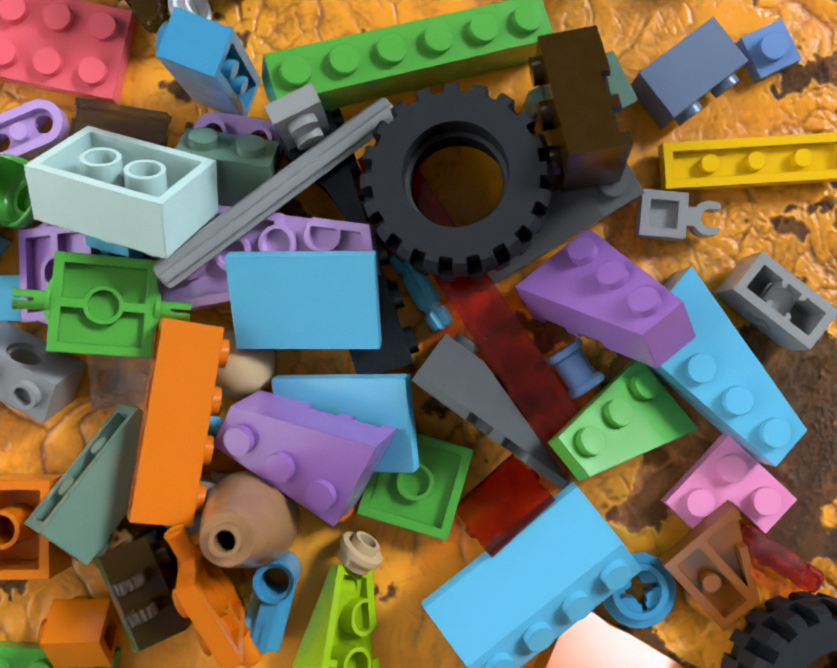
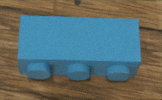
(208, 62)

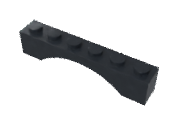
(397, 342)

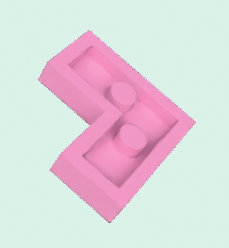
(730, 475)

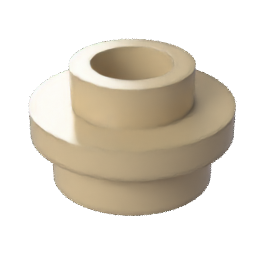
(359, 552)

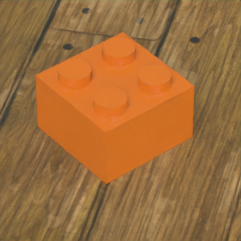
(22, 550)

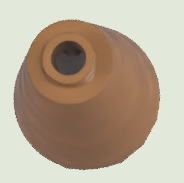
(247, 522)

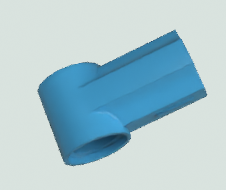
(272, 603)

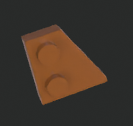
(715, 566)

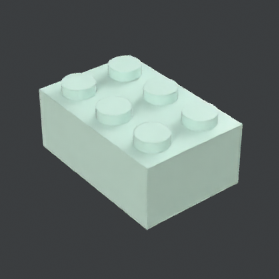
(123, 190)

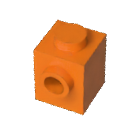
(80, 632)

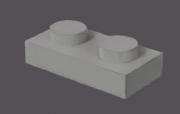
(299, 118)

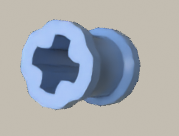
(575, 369)

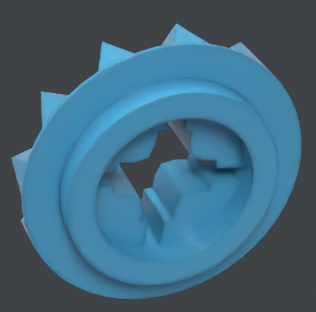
(657, 598)

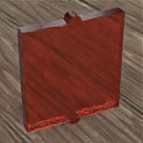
(503, 504)

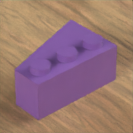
(609, 299)
(304, 451)

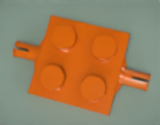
(211, 602)

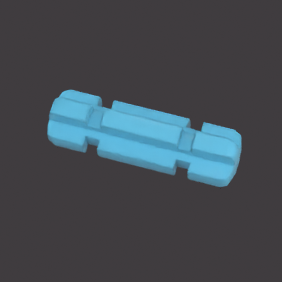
(424, 295)

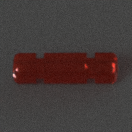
(782, 560)

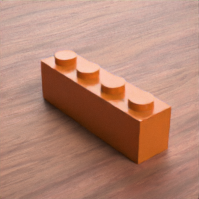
(176, 423)

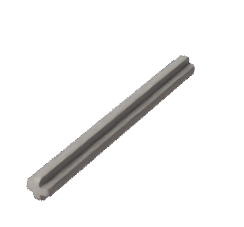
(272, 194)

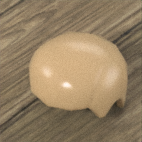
(245, 370)

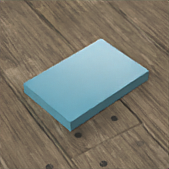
(304, 299)
(368, 397)

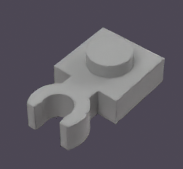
(667, 216)

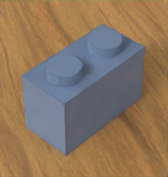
(687, 73)

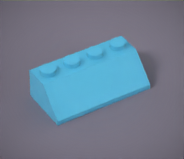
(534, 588)

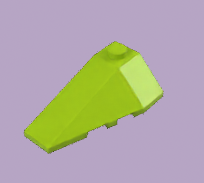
(341, 623)

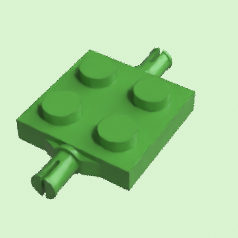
(101, 305)

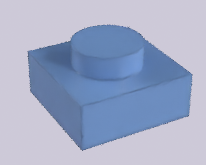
(768, 51)

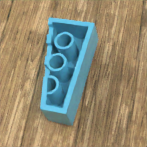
(726, 379)

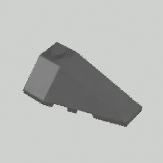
(571, 214)
(471, 390)

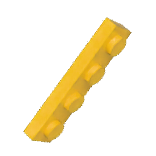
(748, 162)

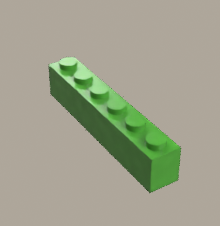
(409, 54)

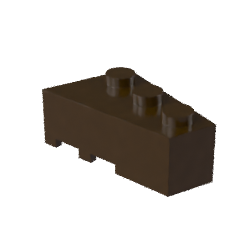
(579, 109)

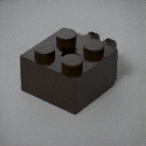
(141, 584)

